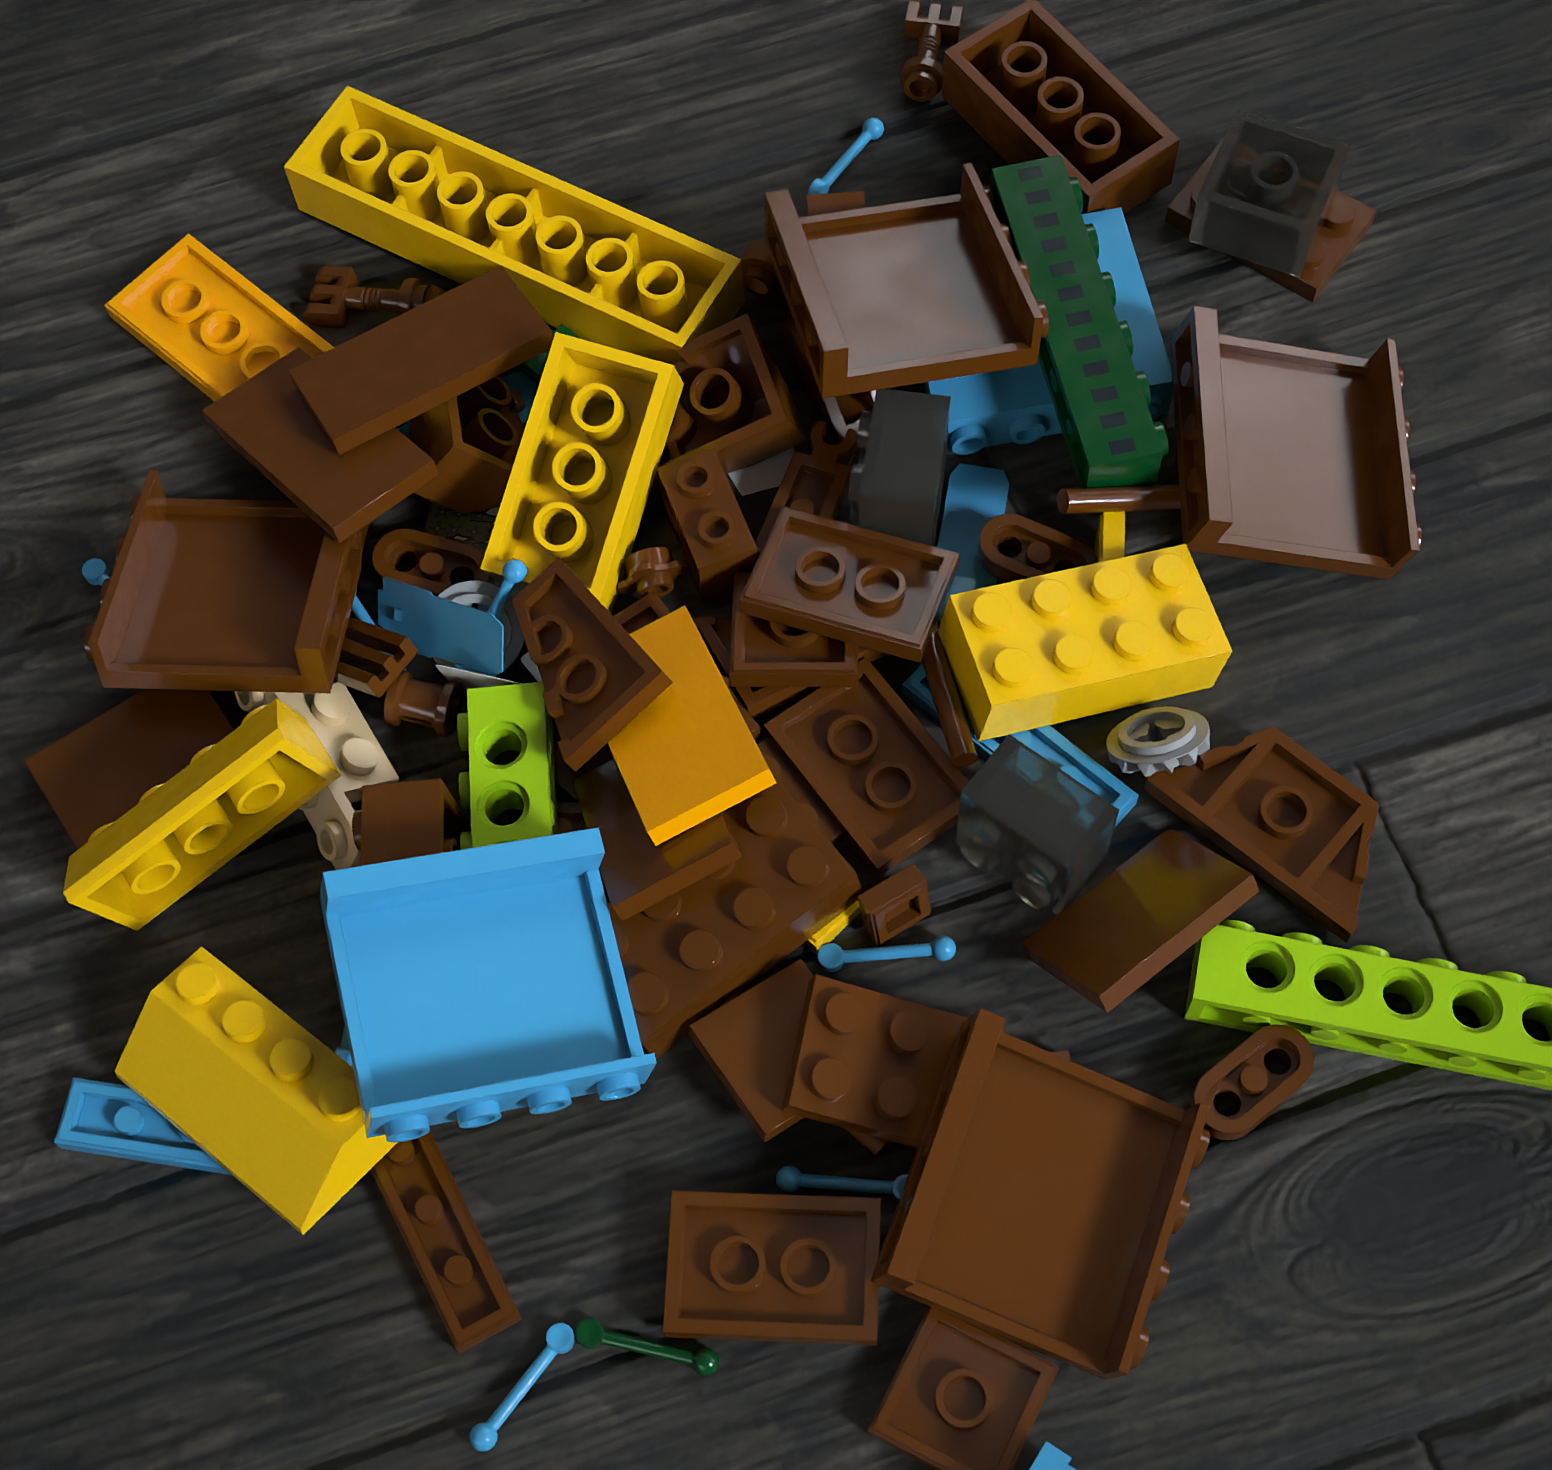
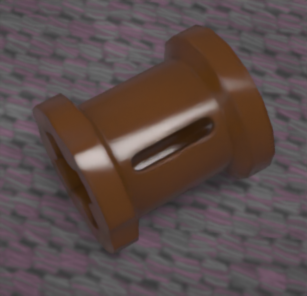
(423, 703)

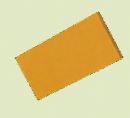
(208, 319)
(691, 744)

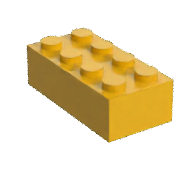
(585, 464)
(1082, 641)

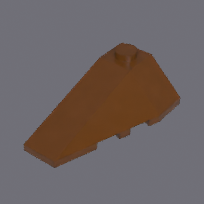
(731, 401)
(470, 442)

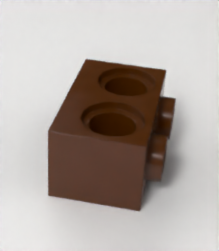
(707, 523)

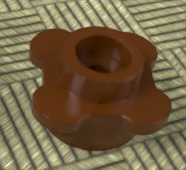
(651, 571)

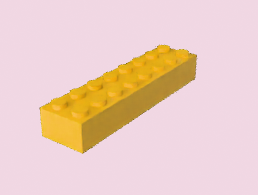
(474, 209)

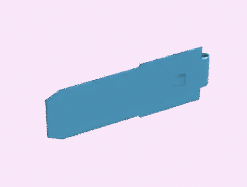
(972, 500)
(442, 627)

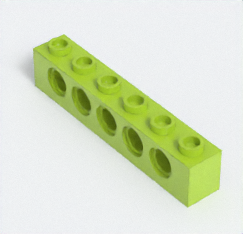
(498, 722)
(1363, 1022)

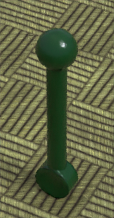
(592, 1334)

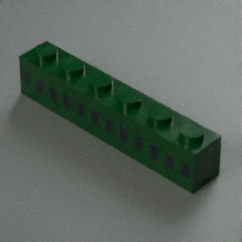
(1087, 349)

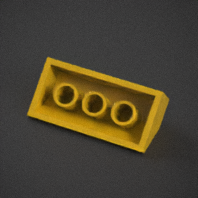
(200, 817)
(251, 1089)

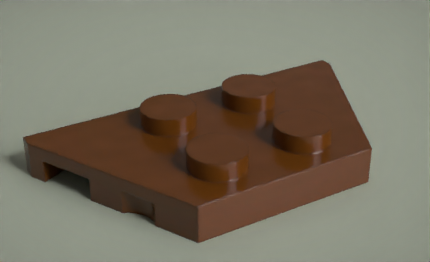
(1281, 820)

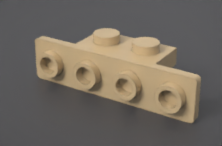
(353, 751)

